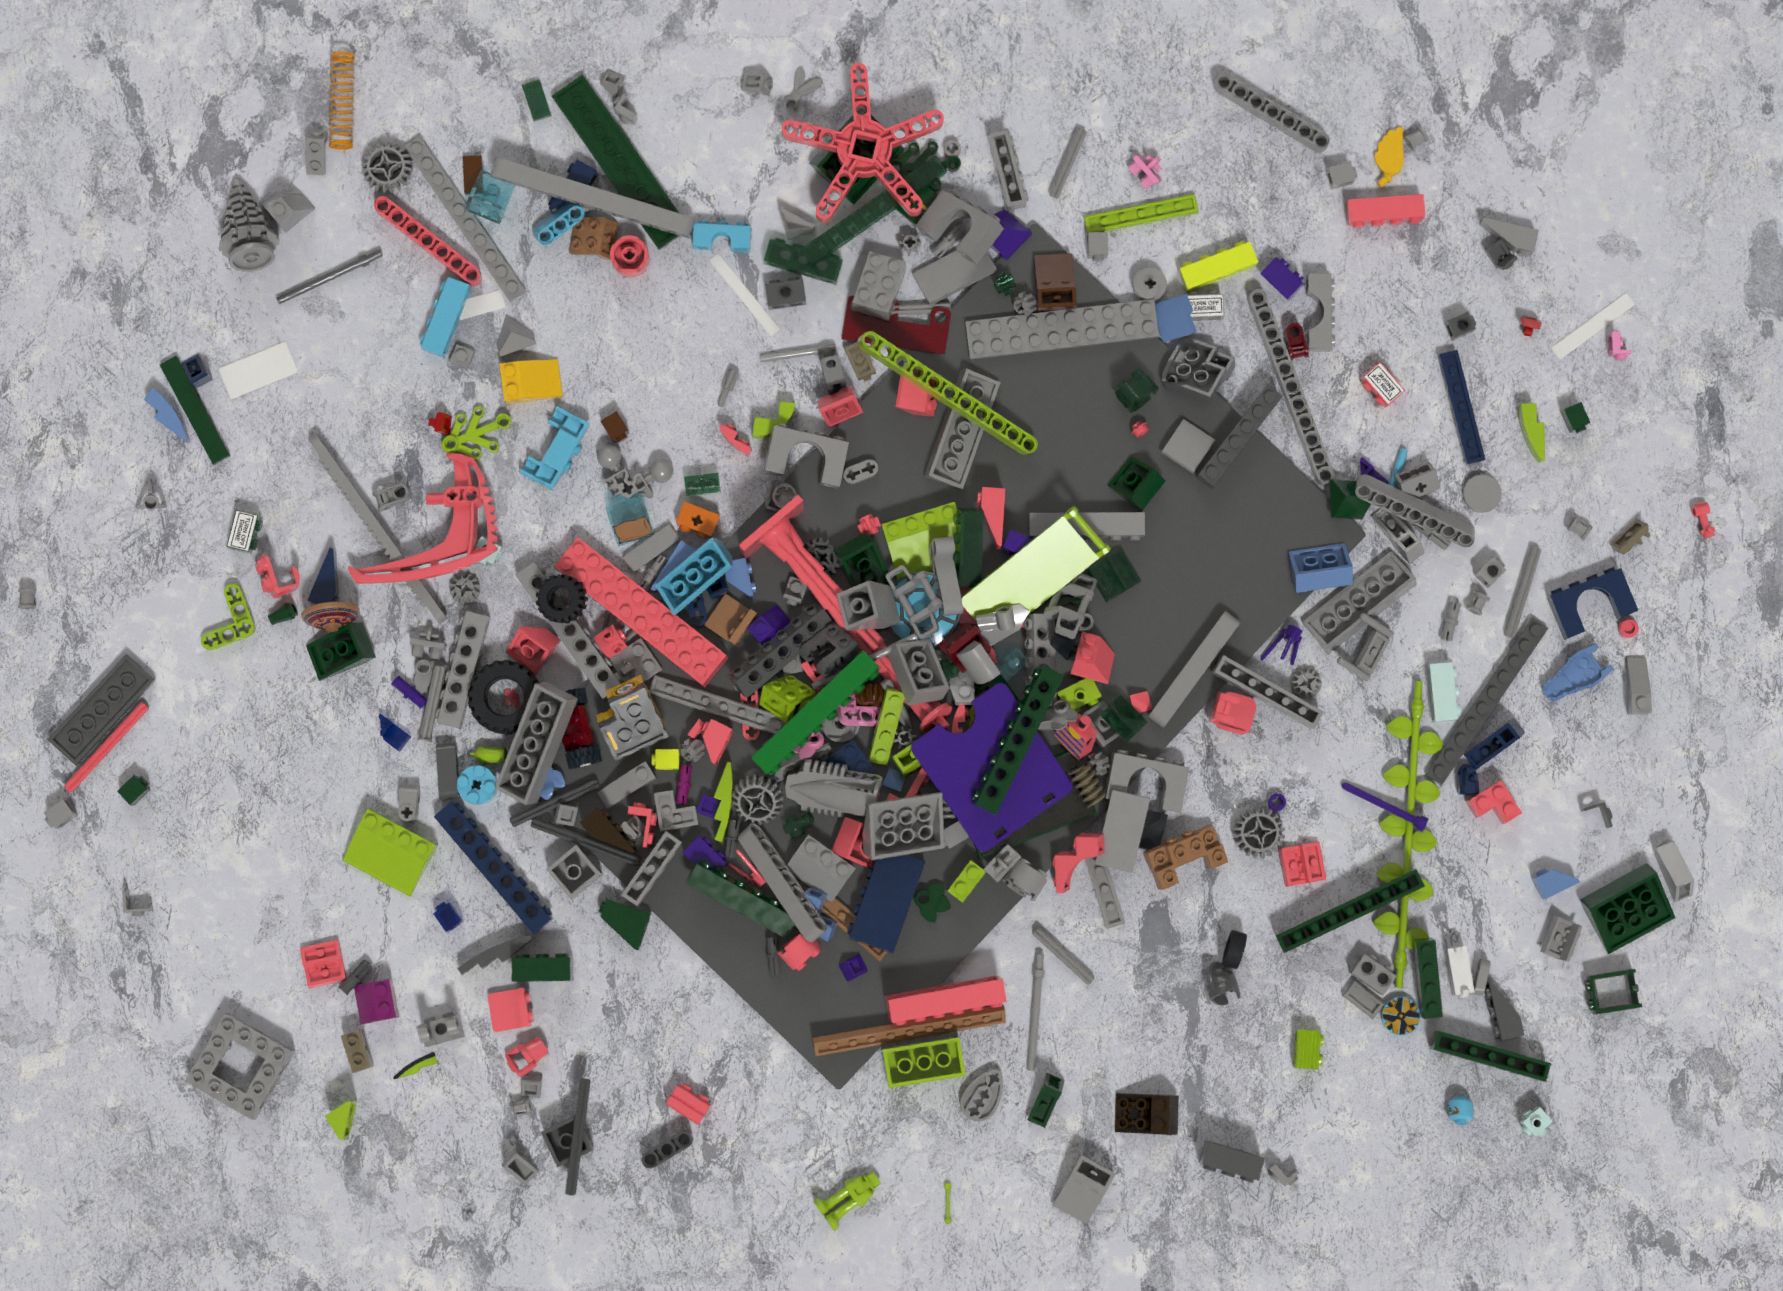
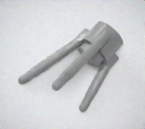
(150, 501)

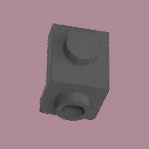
(1500, 255)

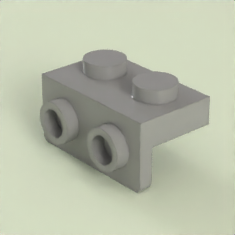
(1561, 939)

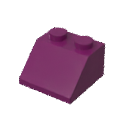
(376, 1001)

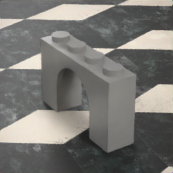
(947, 209)
(832, 451)
(1173, 777)

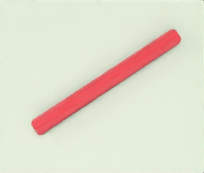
(106, 747)

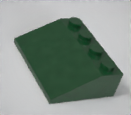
(828, 165)
(1628, 908)

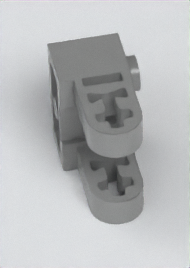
(428, 1031)

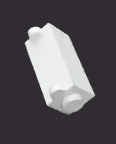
(1459, 971)

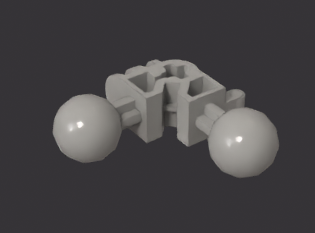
(610, 457)

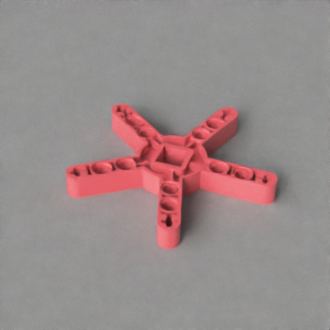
(858, 166)

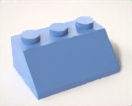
(1321, 568)

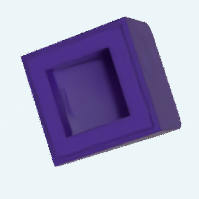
(853, 968)

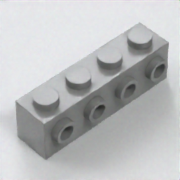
(1007, 170)

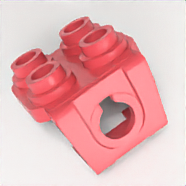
(269, 582)
(1233, 712)

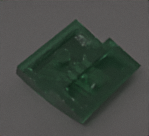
(1114, 575)

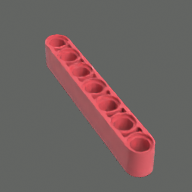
(423, 233)

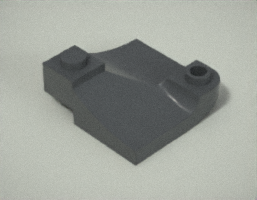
(1197, 368)

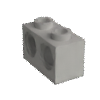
(1370, 978)

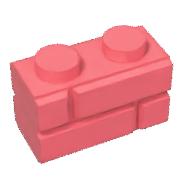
(688, 1103)

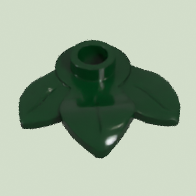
(934, 903)

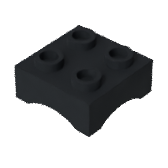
(1153, 830)

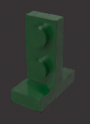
(1046, 1100)

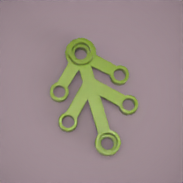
(473, 434)

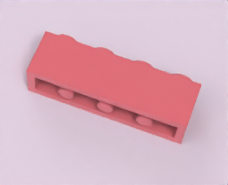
(1385, 210)

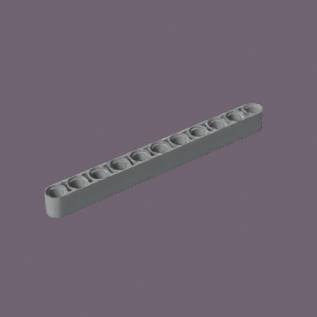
(592, 197)
(1291, 377)

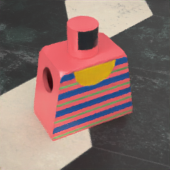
(1078, 736)

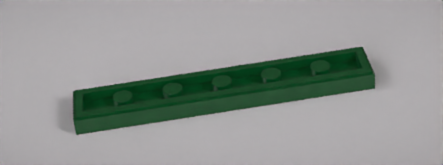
(194, 410)

